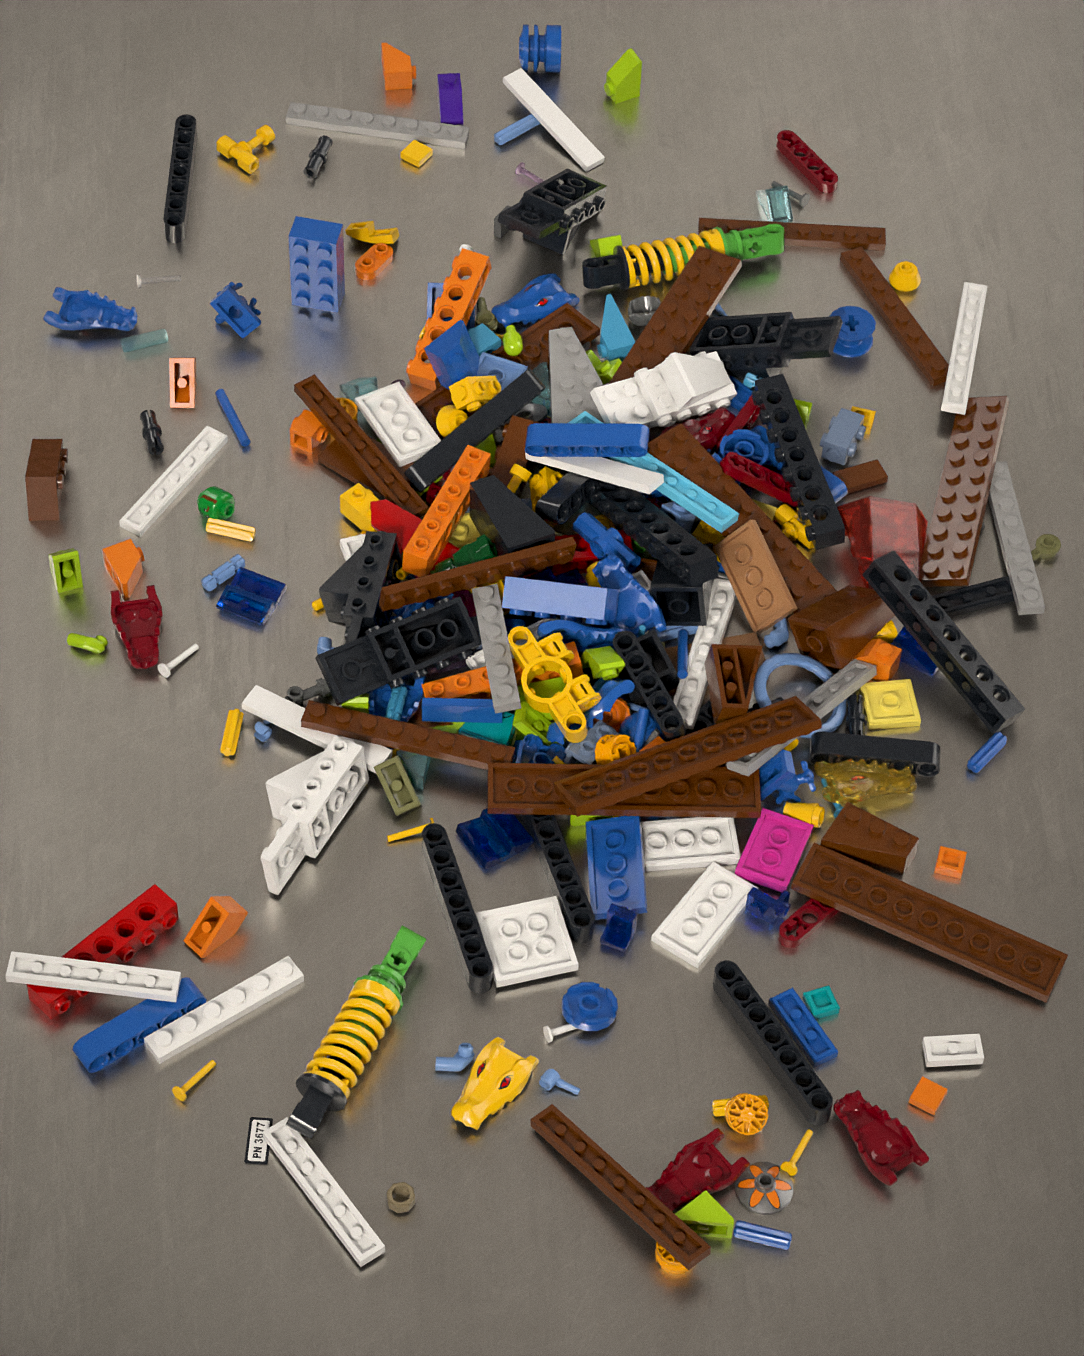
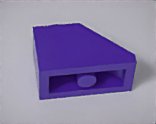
(450, 98)

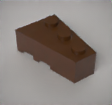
(512, 452)
(45, 479)
(731, 678)
(871, 841)

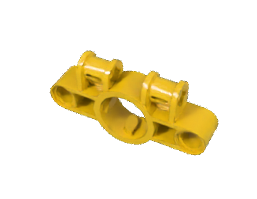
(553, 655)

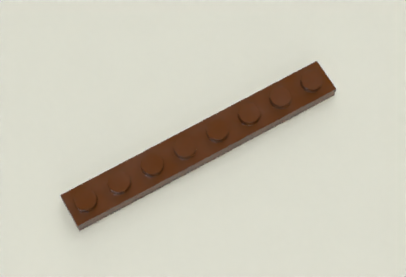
(809, 234)
(896, 315)
(359, 446)
(477, 574)
(404, 736)
(621, 1187)

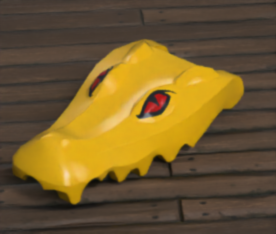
(493, 1080)

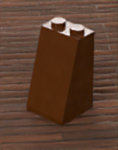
(839, 625)

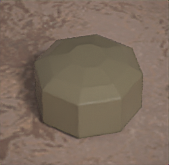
(400, 1197)

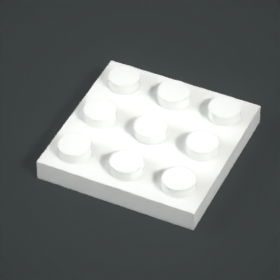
(527, 941)

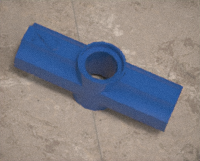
(605, 541)

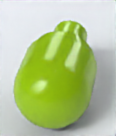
(512, 341)

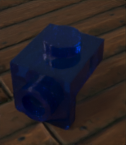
(767, 908)
(619, 927)

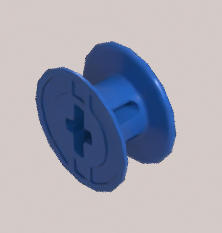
(856, 331)

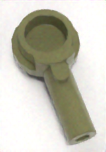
(485, 316)
(1046, 547)

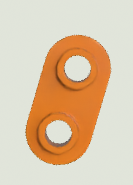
(374, 261)

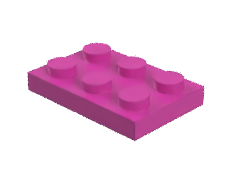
(774, 850)

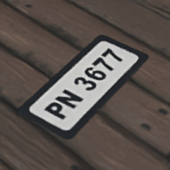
(257, 1148)

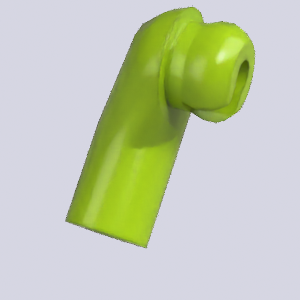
(91, 644)

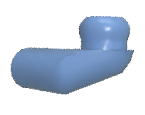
(778, 635)
(458, 1062)

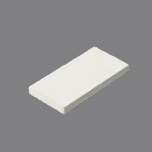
(398, 423)
(689, 843)
(703, 915)

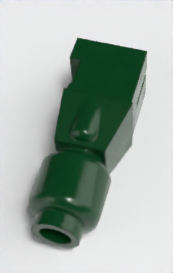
(469, 553)

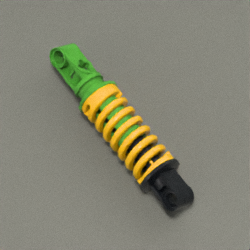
(674, 255)
(354, 1035)

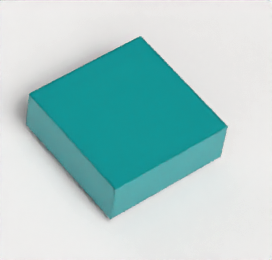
(821, 1002)

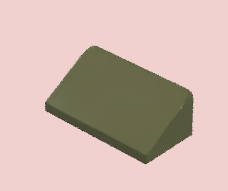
(397, 786)

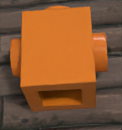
(307, 432)

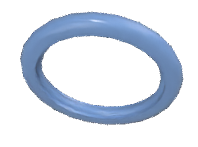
(808, 663)

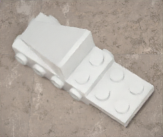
(668, 392)
(311, 805)

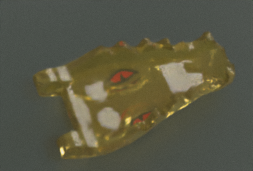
(860, 781)

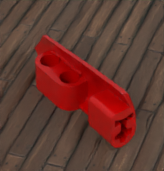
(394, 519)

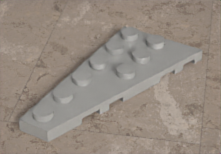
(570, 377)

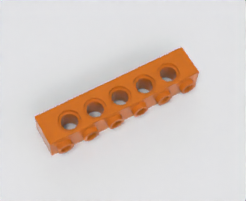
(466, 264)
(445, 513)
(475, 683)

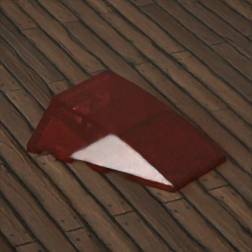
(881, 526)

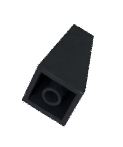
(506, 518)
(679, 601)

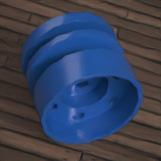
(541, 48)

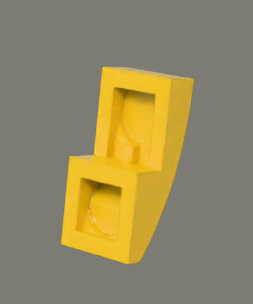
(366, 232)

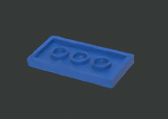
(616, 864)

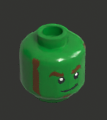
(216, 503)

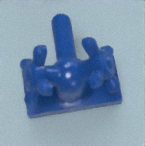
(235, 310)
(780, 775)

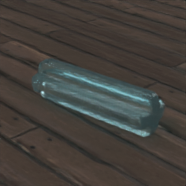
(144, 340)

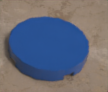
(589, 1006)

